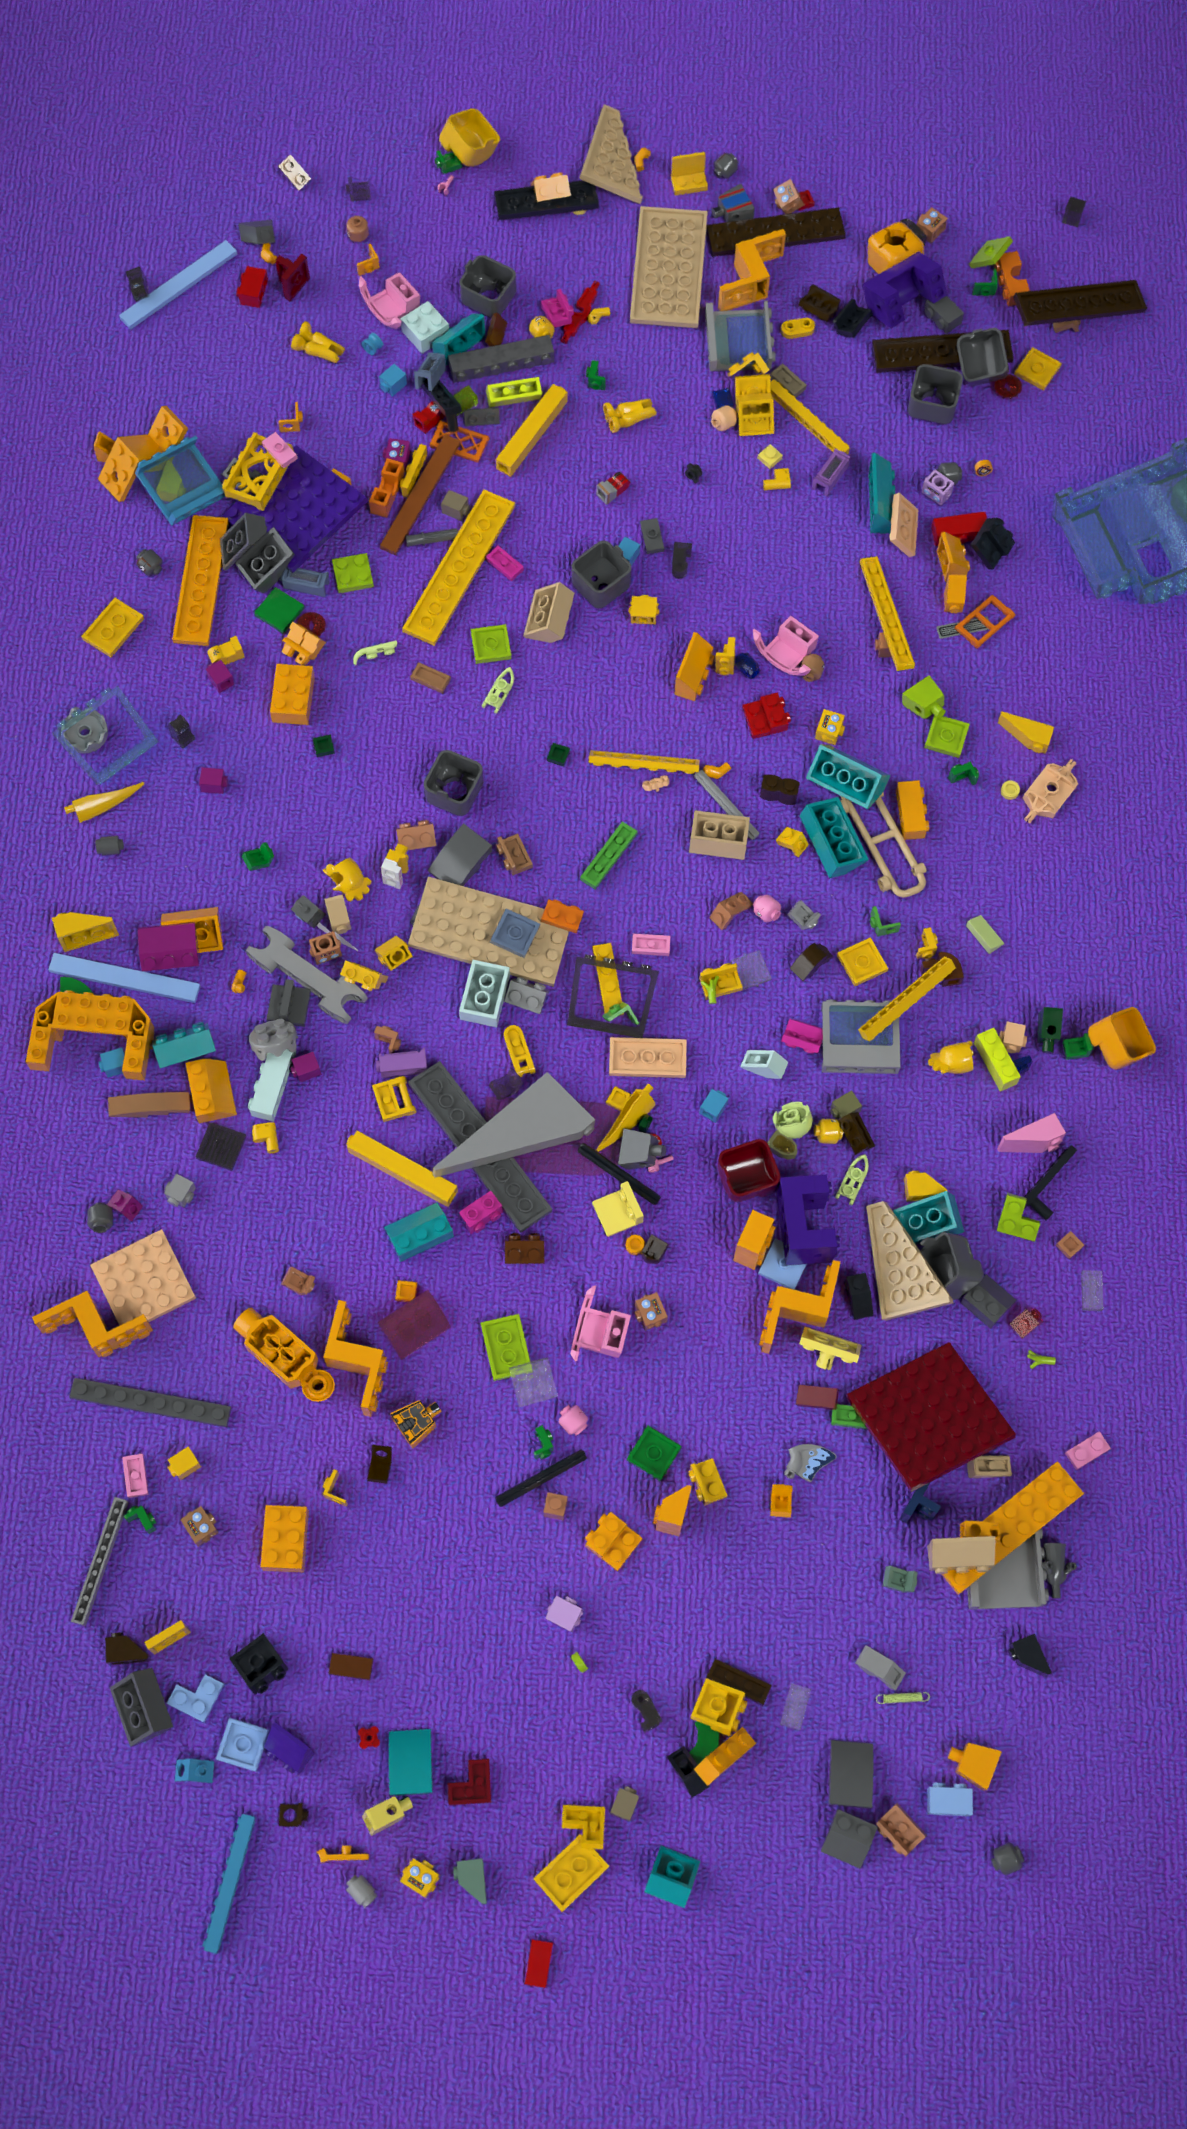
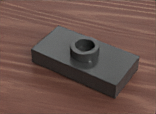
(652, 536)

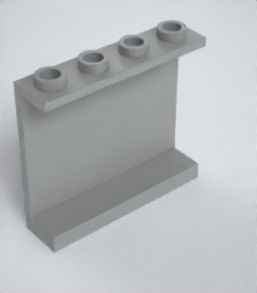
(1013, 1581)

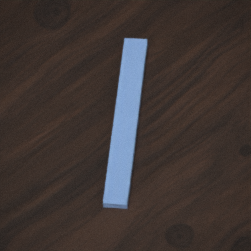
(178, 284)
(124, 978)

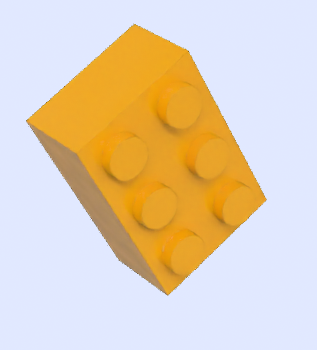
(292, 694)
(754, 1240)
(284, 1538)

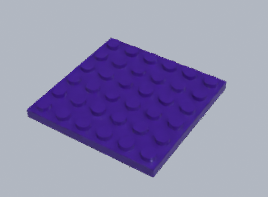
(305, 506)

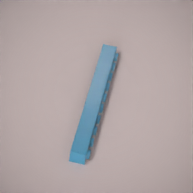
(230, 1881)

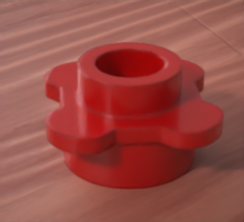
(364, 1733)

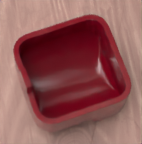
(748, 1171)

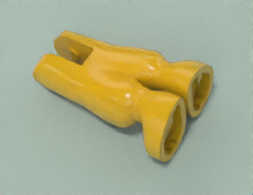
(316, 344)
(628, 413)

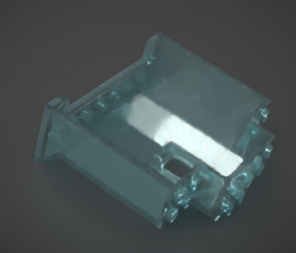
(1124, 515)

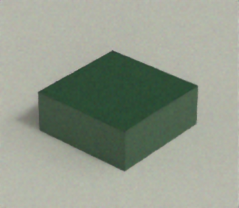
(323, 745)
(558, 754)

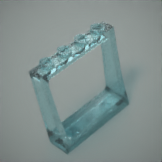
(122, 761)

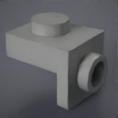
(803, 916)

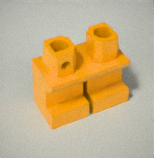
(304, 642)

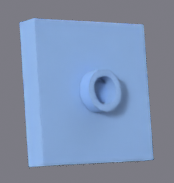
(776, 1270)
(242, 1744)

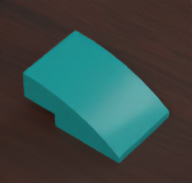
(410, 1762)

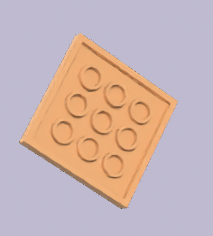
(143, 1279)

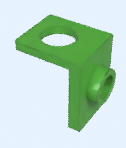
(876, 923)
(618, 1009)

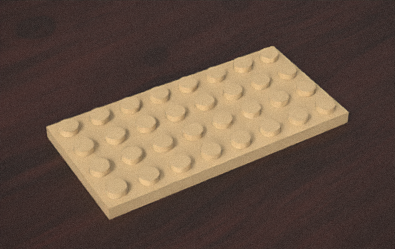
(668, 267)
(462, 920)

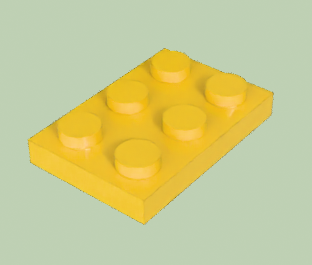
(112, 627)
(570, 1873)

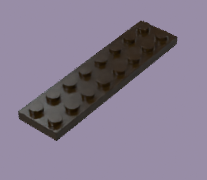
(799, 228)
(1080, 302)
(933, 350)

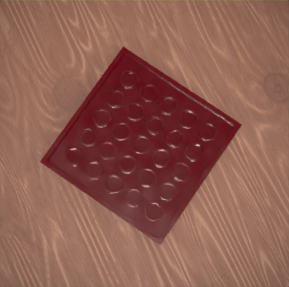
(930, 1416)

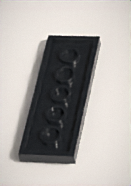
(523, 202)

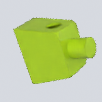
(924, 699)

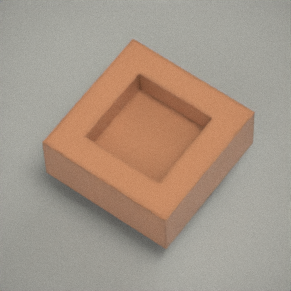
(1069, 1245)

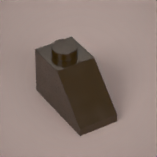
(123, 1650)

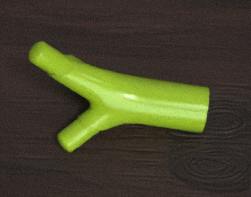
(711, 989)
(1039, 1359)

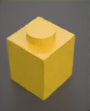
(183, 1463)

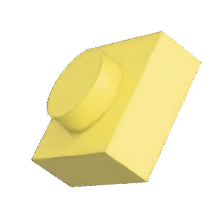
(770, 456)

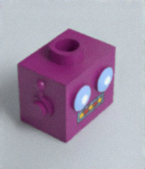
(398, 450)

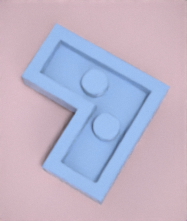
(197, 1704)

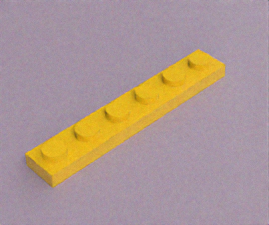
(650, 762)

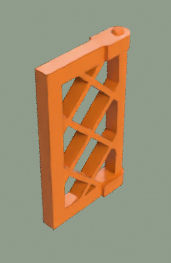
(462, 453)

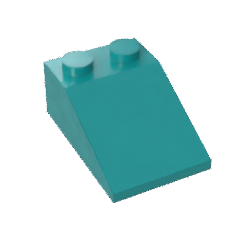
(930, 1217)

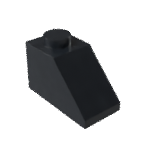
(859, 1296)
(1029, 1655)
(684, 1767)

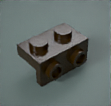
(820, 303)
(856, 1133)

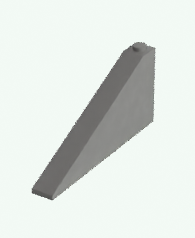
(533, 1121)

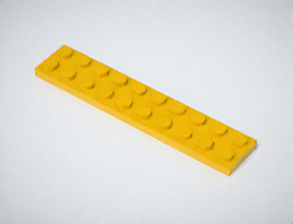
(458, 567)

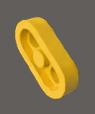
(798, 328)

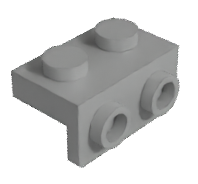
(526, 995)

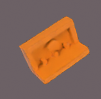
(562, 915)

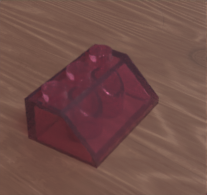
(414, 1324)

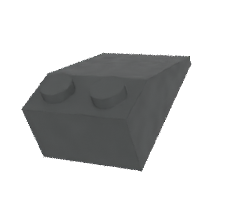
(265, 561)

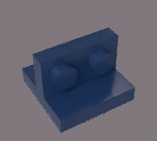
(925, 1508)

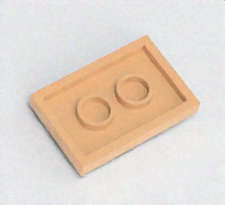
(904, 525)

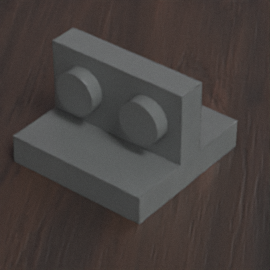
(289, 1003)

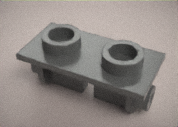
(481, 416)

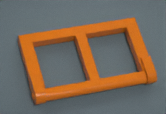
(976, 613)

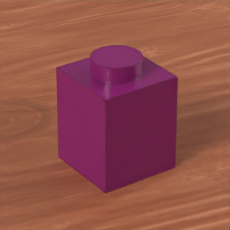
(219, 676)
(213, 780)
(305, 1067)

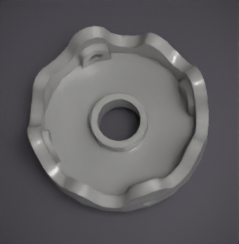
(94, 740)
(273, 1038)

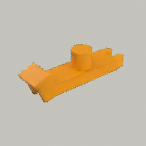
(345, 1856)

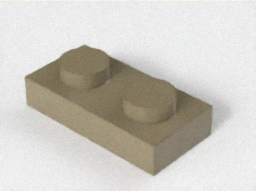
(788, 380)

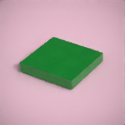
(279, 610)
(654, 1453)

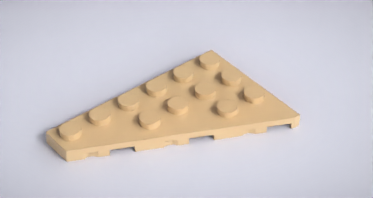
(609, 159)
(902, 1273)

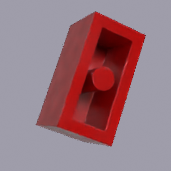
(252, 286)

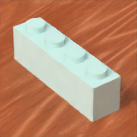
(271, 1085)

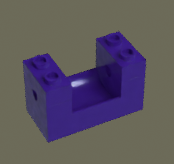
(901, 284)
(793, 1198)

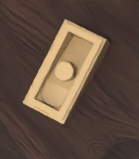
(989, 1467)

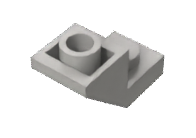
(881, 1667)

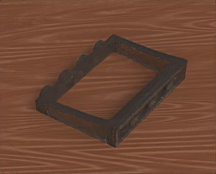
(603, 1026)

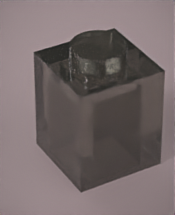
(1074, 211)

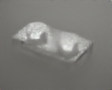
(1092, 1290)
(795, 1706)

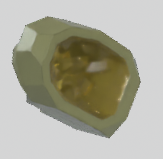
(782, 1146)

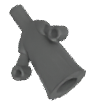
(1054, 1566)

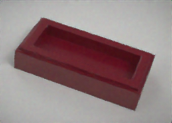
(817, 1397)

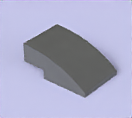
(460, 857)
(851, 1774)

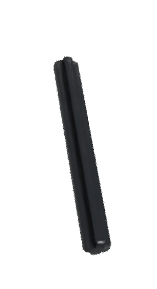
(619, 1173)
(540, 1478)

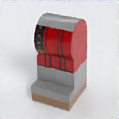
(612, 487)

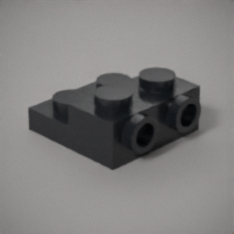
(992, 542)
(259, 1664)

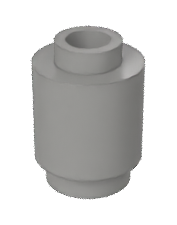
(361, 1890)

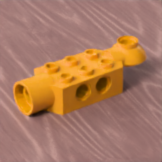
(283, 1354)

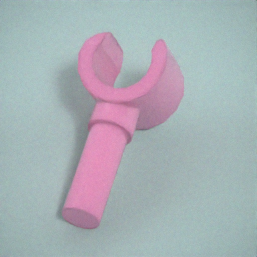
(445, 185)
(655, 1168)

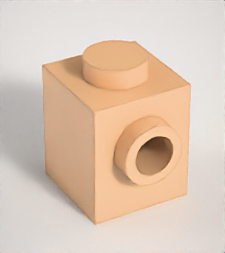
(1013, 1037)

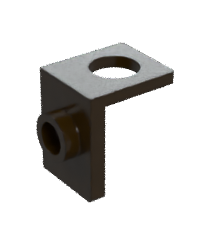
(380, 1465)
(301, 1815)

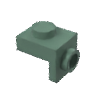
(900, 1579)

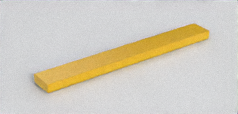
(887, 613)

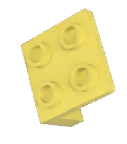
(618, 1210)

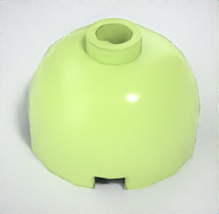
(793, 1120)

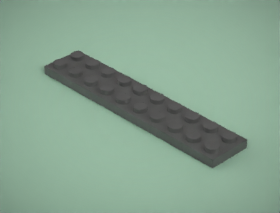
(459, 1121)

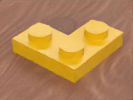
(589, 1819)

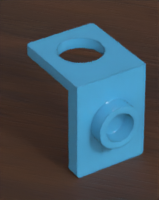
(195, 1770)

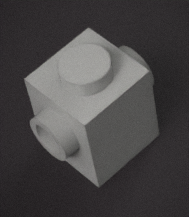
(179, 1191)

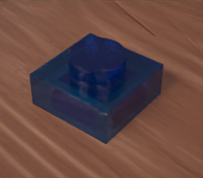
(722, 398)
(1023, 1064)

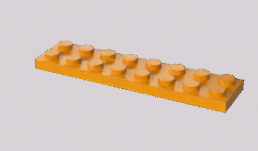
(200, 581)
(1024, 1516)

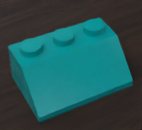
(461, 336)
(419, 1231)

